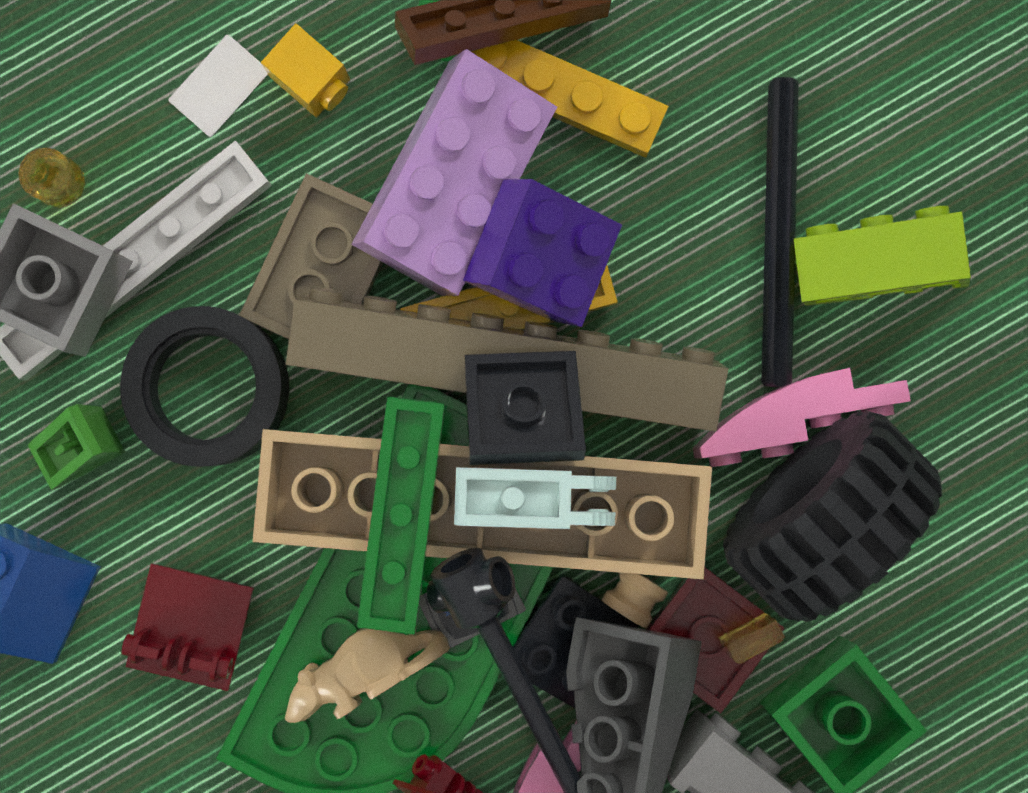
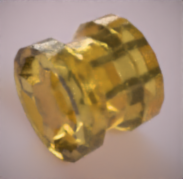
(63, 183)

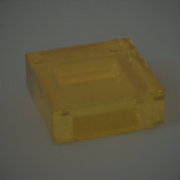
(752, 638)

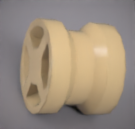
(635, 597)

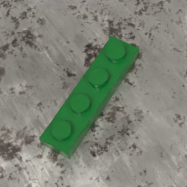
(401, 515)

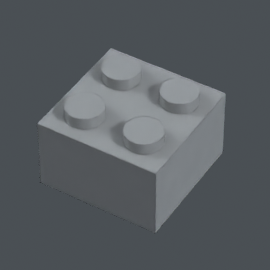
(55, 281)

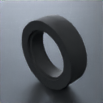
(142, 373)

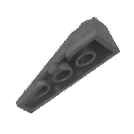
(628, 703)

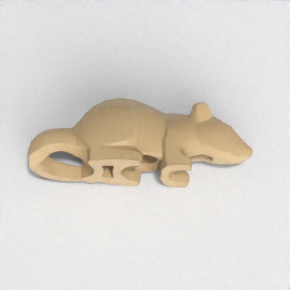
(364, 663)

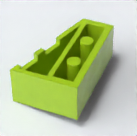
(882, 257)

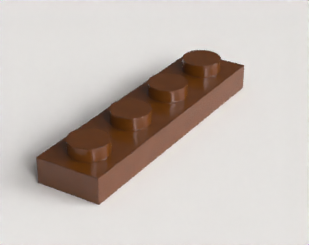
(456, 25)

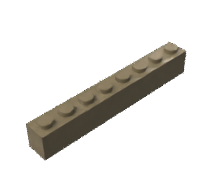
(432, 348)

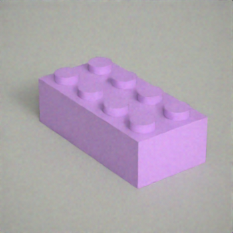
(450, 170)

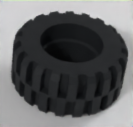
(833, 517)

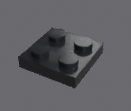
(524, 408)

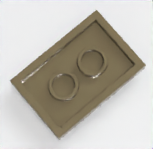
(312, 252)

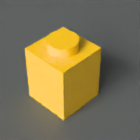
(307, 71)

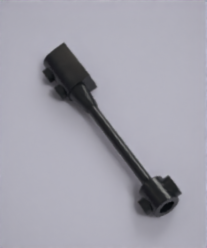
(475, 595)

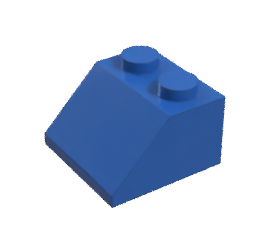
(39, 594)

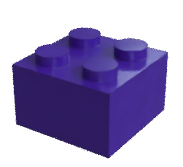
(542, 251)

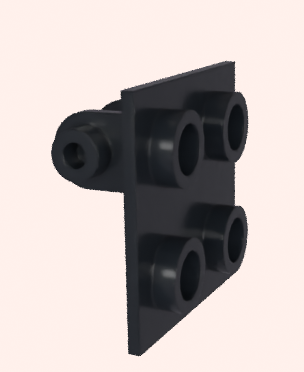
(548, 635)

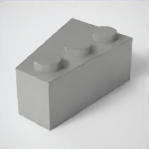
(714, 762)

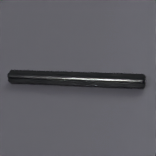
(780, 232)

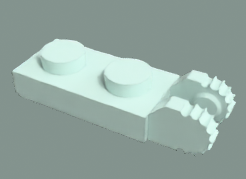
(526, 498)

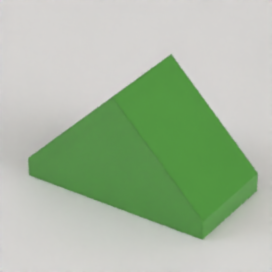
(75, 444)

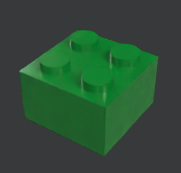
(843, 716)

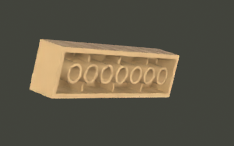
(323, 491)

